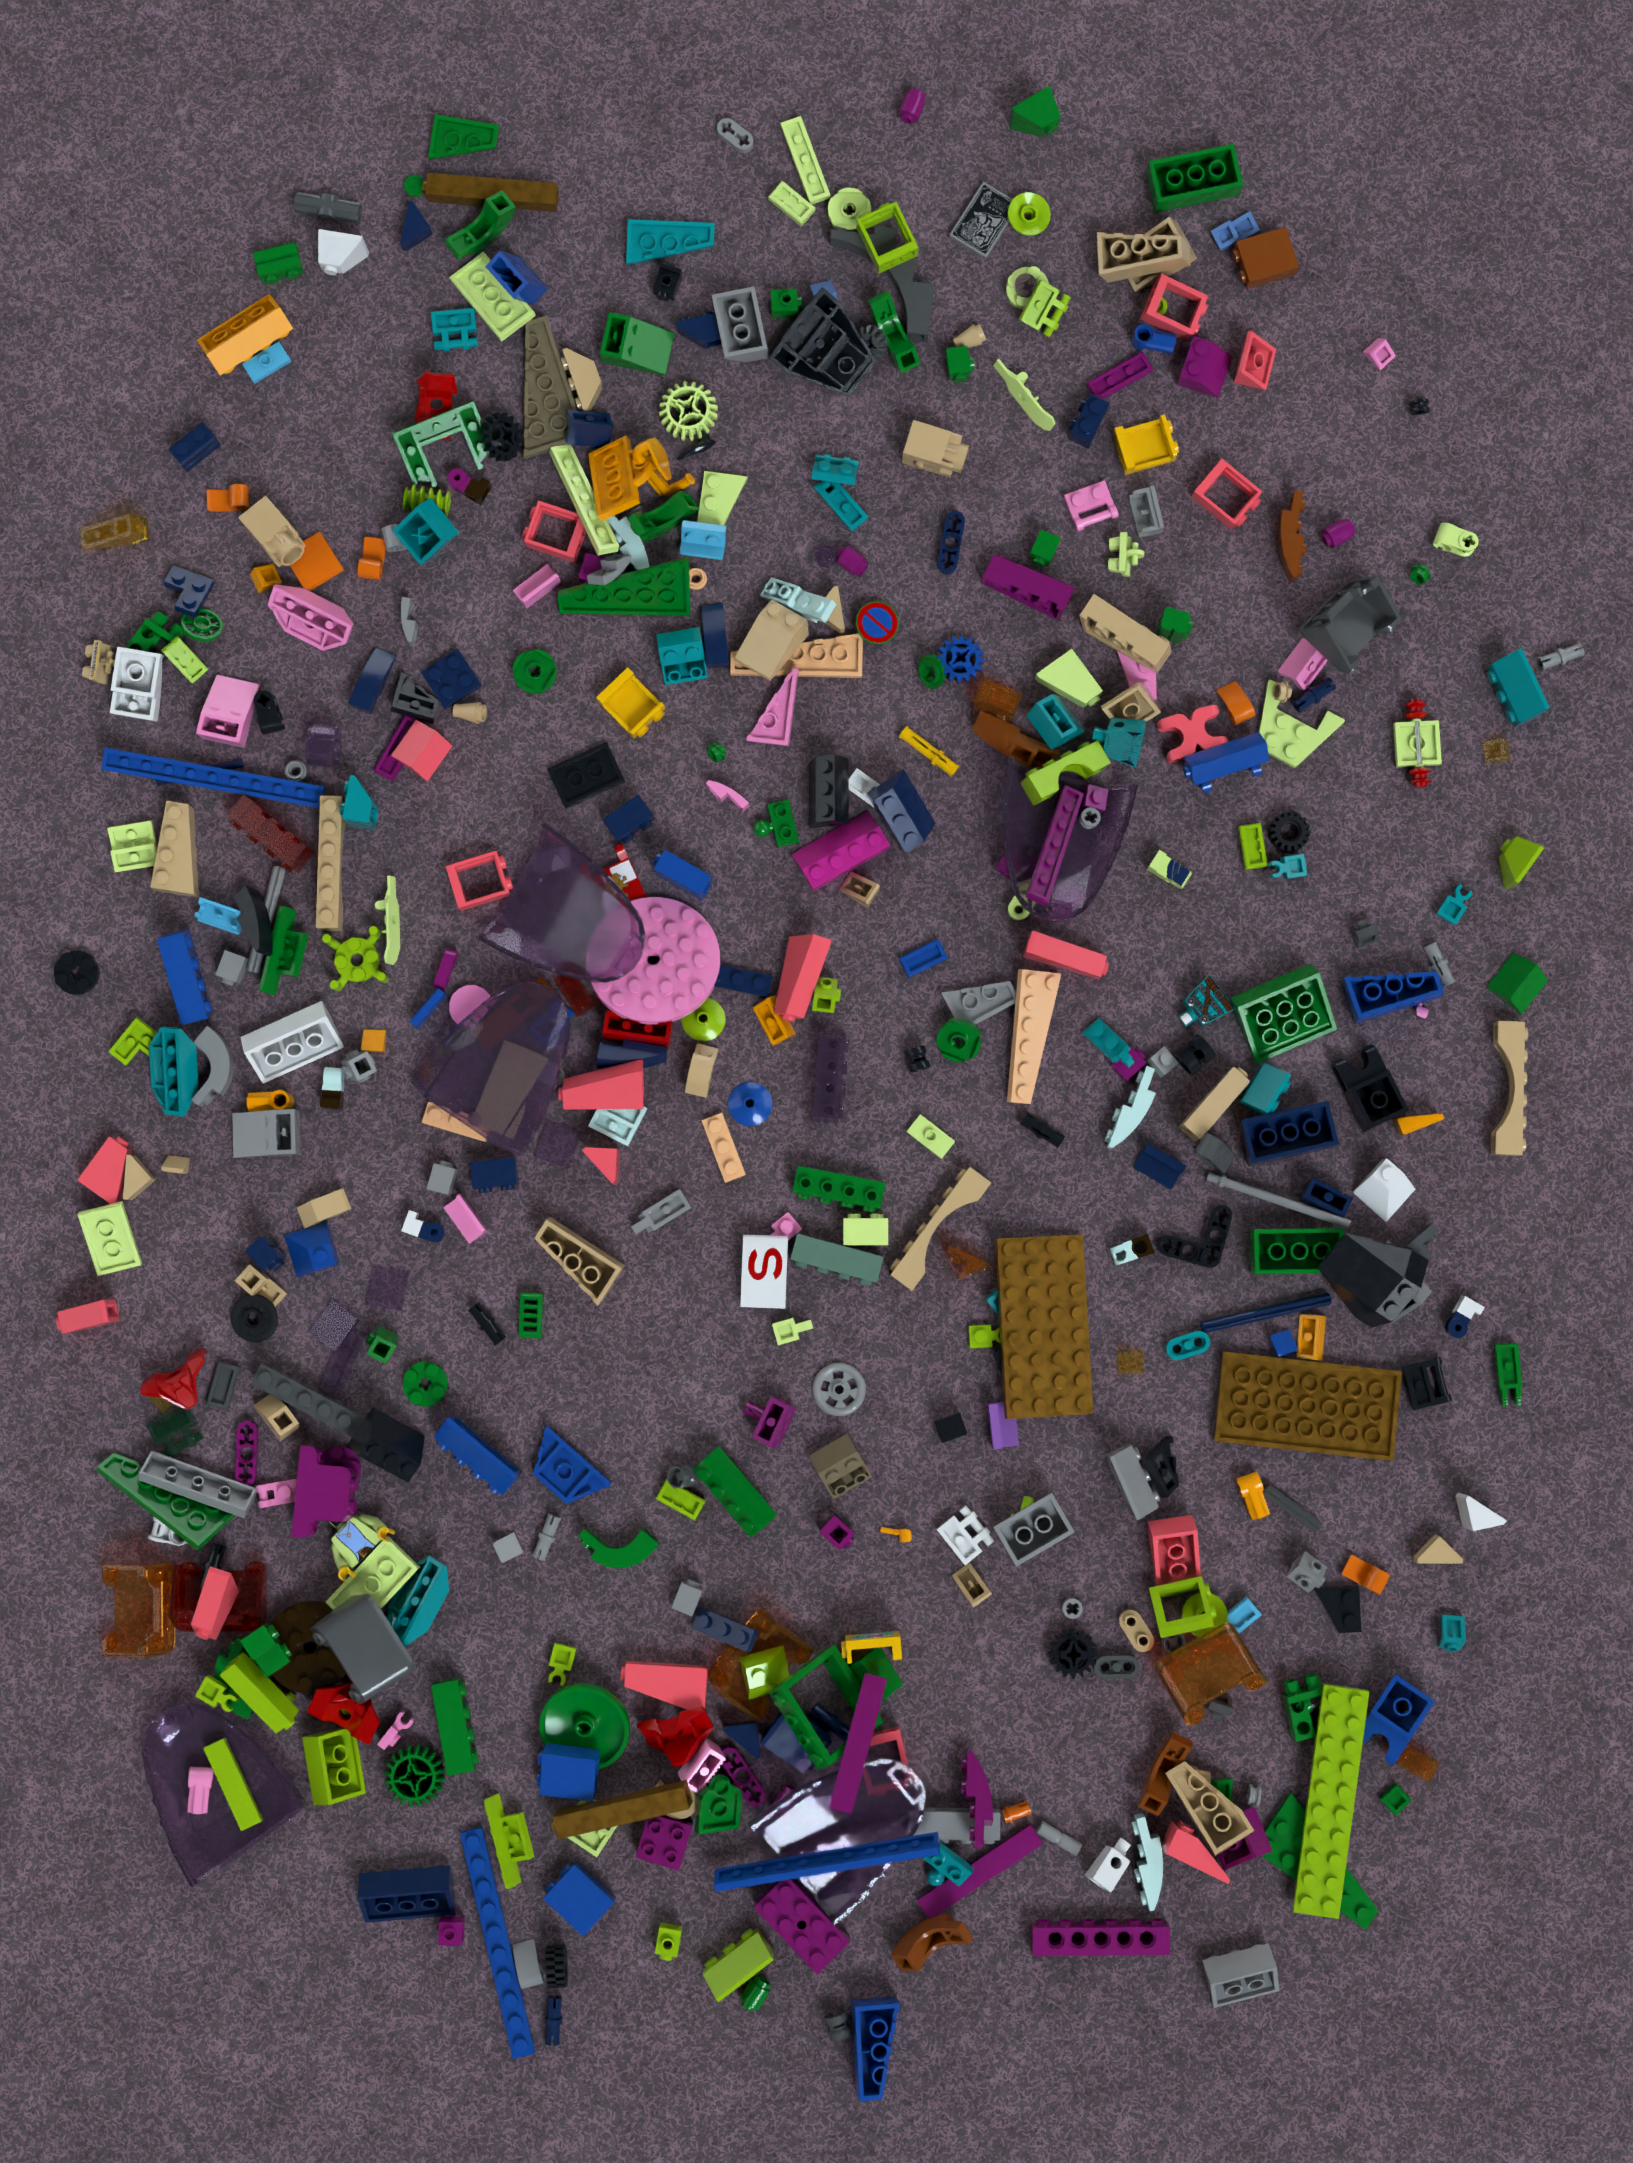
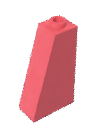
(1065, 955)
(800, 974)
(605, 1088)
(673, 1683)

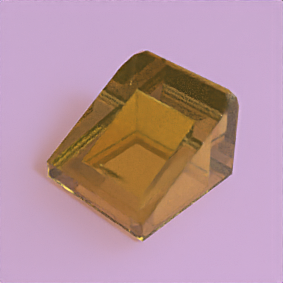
(1496, 751)
(1130, 1362)
(160, 1403)

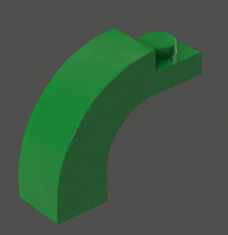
(485, 228)
(899, 346)
(664, 518)
(622, 1556)
(235, 1648)

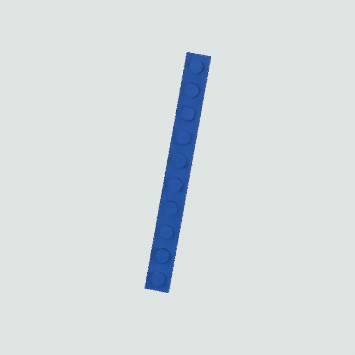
(212, 777)
(827, 1861)
(497, 1942)

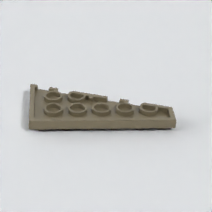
(545, 392)

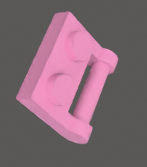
(1088, 499)

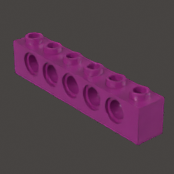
(1157, 1944)

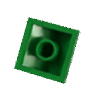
(1518, 982)
(876, 1664)

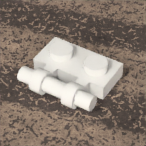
(960, 1540)

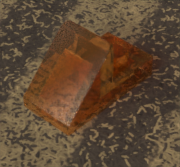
(972, 1264)

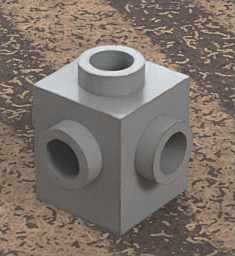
(365, 1066)
(1307, 1572)

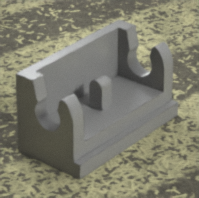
(1146, 512)

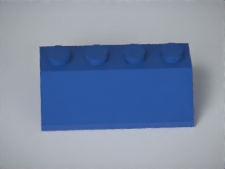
(477, 1454)

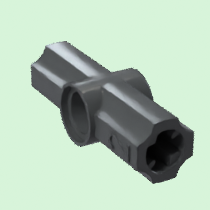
(327, 207)

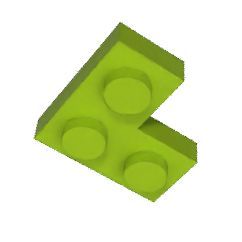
(135, 1038)

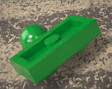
(780, 823)

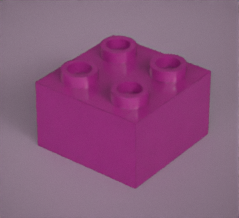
(664, 1841)

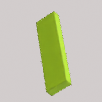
(233, 1784)

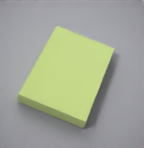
(109, 1238)

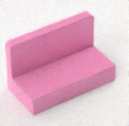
(537, 586)
(1303, 664)
(465, 1218)

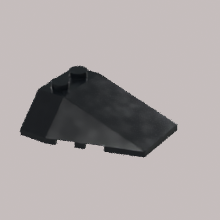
(824, 346)
(1373, 1277)

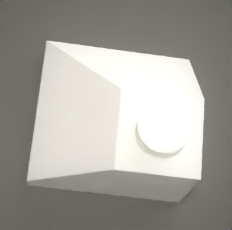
(340, 251)
(1384, 1189)

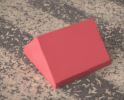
(1255, 362)
(422, 750)
(606, 1161)

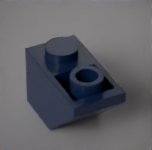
(700, 330)

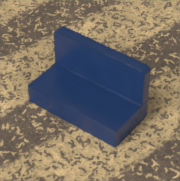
(588, 428)
(1159, 1166)

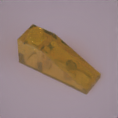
(115, 532)

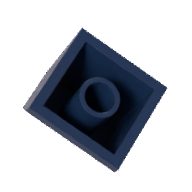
(784, 1743)

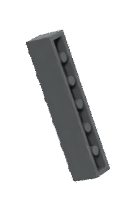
(308, 1399)

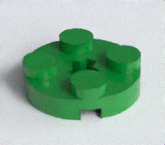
(534, 659)
(959, 1028)
(432, 1373)

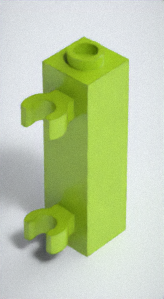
(260, 1693)

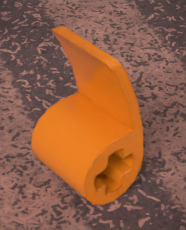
(228, 500)
(372, 561)
(1238, 705)
(1365, 1574)

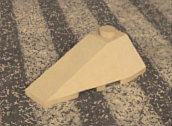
(1212, 1813)

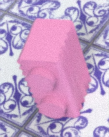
(702, 1765)

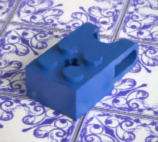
(1392, 1723)

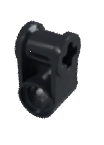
(268, 716)

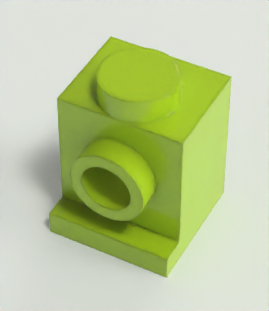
(670, 1933)

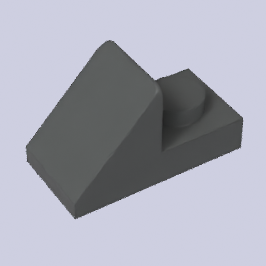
(1425, 1236)

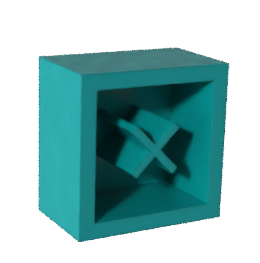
(425, 531)

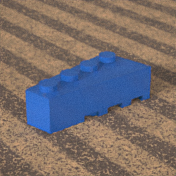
(184, 976)

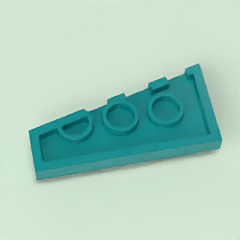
(662, 239)

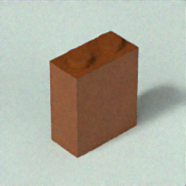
(1265, 258)

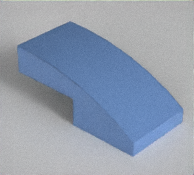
(1239, 229)

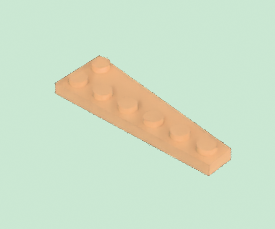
(818, 658)
(1032, 1018)

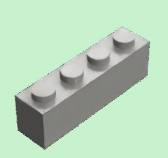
(955, 1825)

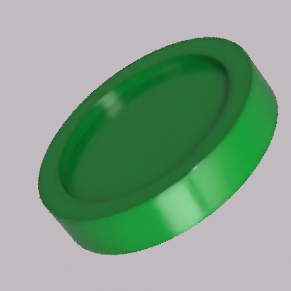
(413, 185)

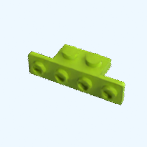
(510, 1839)

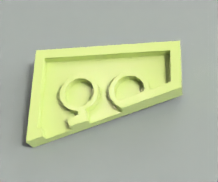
(719, 496)

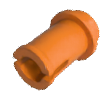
(1016, 1812)

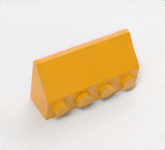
(245, 334)

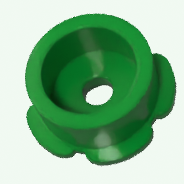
(1420, 571)
(716, 752)

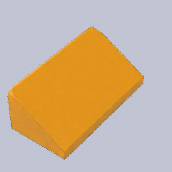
(774, 1027)
(1311, 1337)

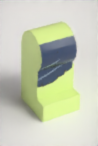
(1169, 870)

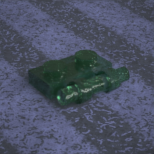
(172, 1425)

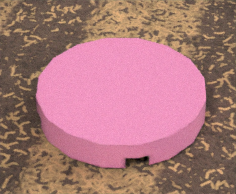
(466, 1000)

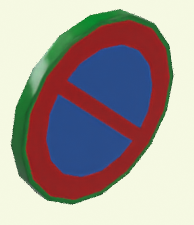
(877, 622)

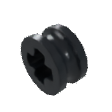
(1419, 406)

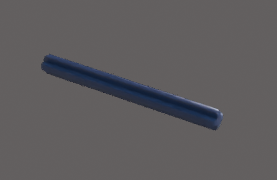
(1265, 1312)

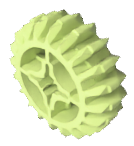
(673, 400)

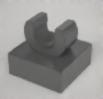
(1365, 934)
(1220, 1706)

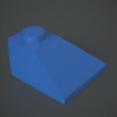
(312, 1249)

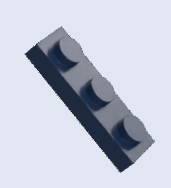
(744, 981)
(725, 1629)

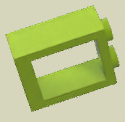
(896, 256)
(1185, 1624)

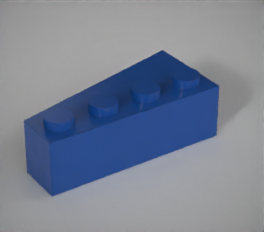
(1382, 995)
(872, 2040)

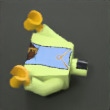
(355, 1541)

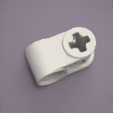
(163, 1534)

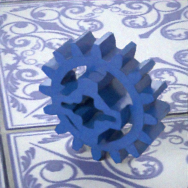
(966, 667)

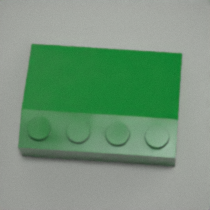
(1284, 1013)

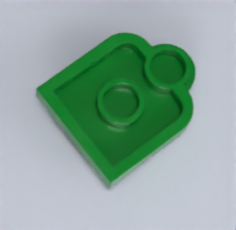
(718, 1806)

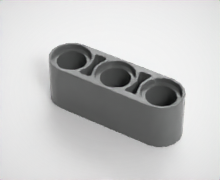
(1214, 1153)

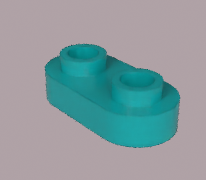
(1187, 1345)

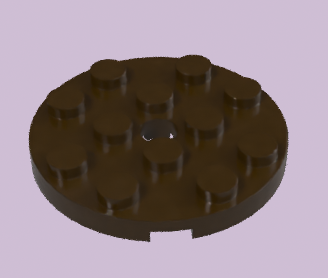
(305, 1670)

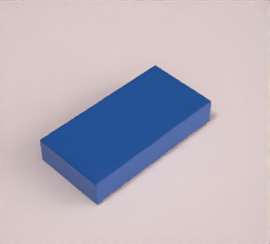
(923, 958)
(428, 1008)

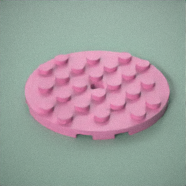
(685, 969)

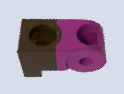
(469, 487)

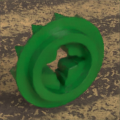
(925, 671)

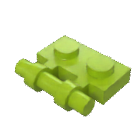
(1039, 305)

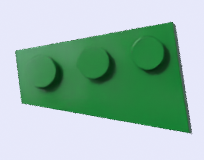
(461, 136)

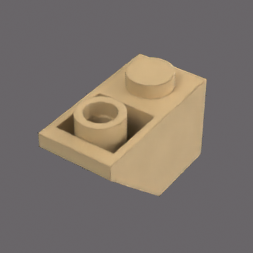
(277, 1416)

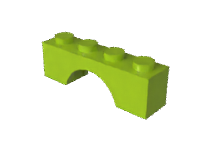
(1044, 782)

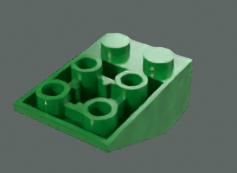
(636, 344)

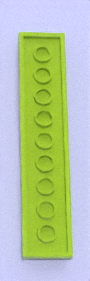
(1330, 1801)

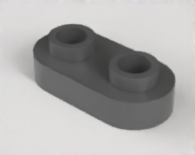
(1116, 1668)

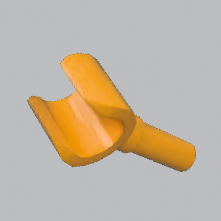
(904, 1534)

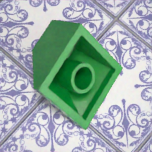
(1036, 114)

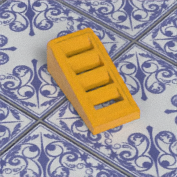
(1411, 1123)

